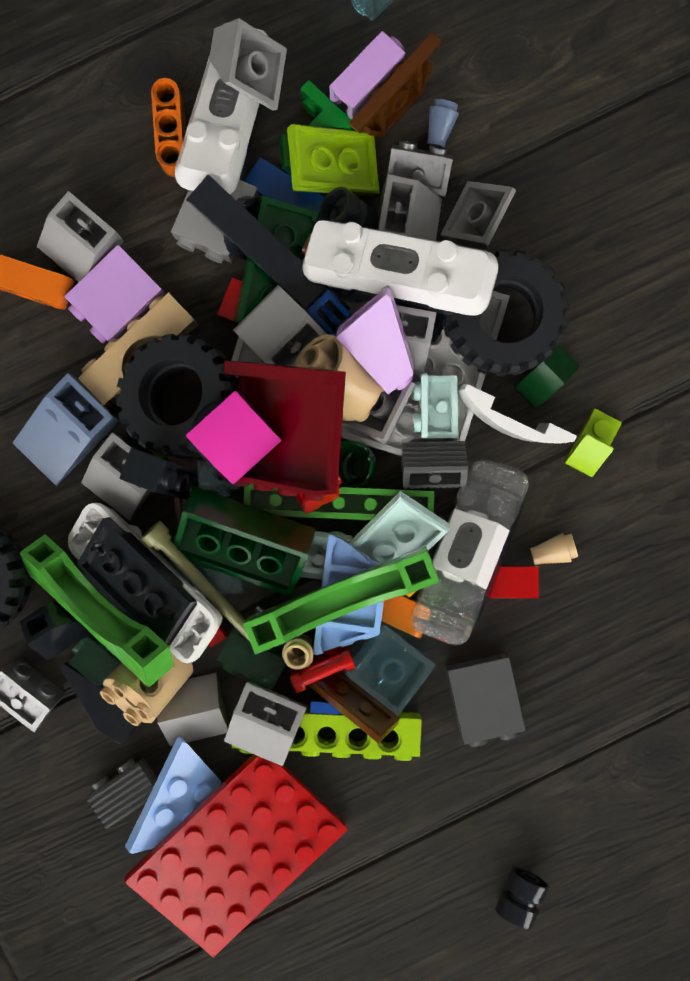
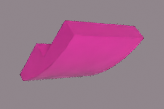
(233, 437)

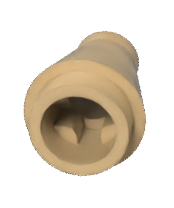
(555, 550)
(298, 652)

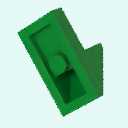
(327, 113)

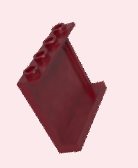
(306, 414)

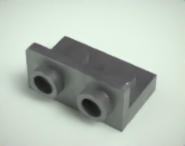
(426, 166)
(27, 693)

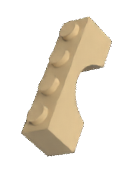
(163, 318)

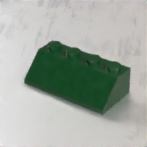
(243, 541)

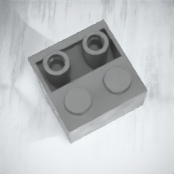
(408, 208)
(76, 237)
(278, 329)
(418, 331)
(104, 475)
(265, 723)

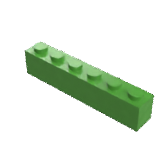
(350, 504)

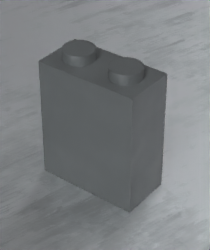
(485, 699)

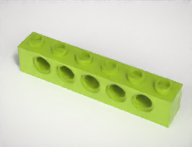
(342, 746)

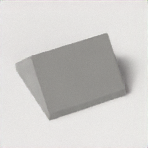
(477, 214)
(383, 414)
(195, 711)

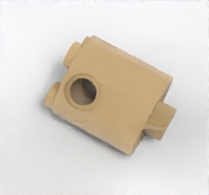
(360, 387)
(138, 700)

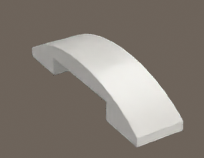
(480, 404)

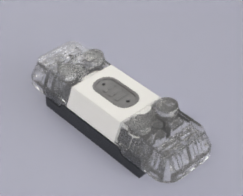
(471, 551)

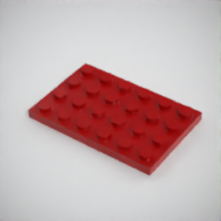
(236, 853)

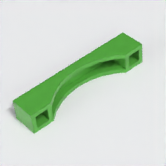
(342, 597)
(126, 639)

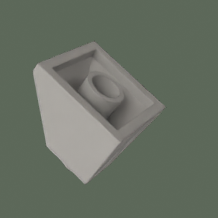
(249, 61)

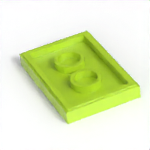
(332, 159)

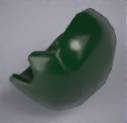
(356, 464)

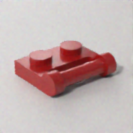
(323, 666)

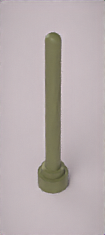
(159, 538)

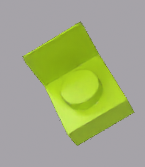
(593, 443)

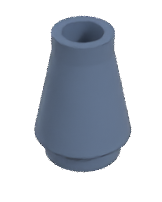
(441, 121)

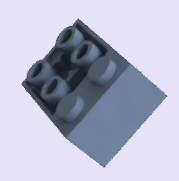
(64, 428)

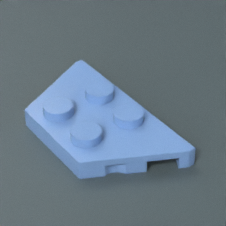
(341, 562)
(177, 792)

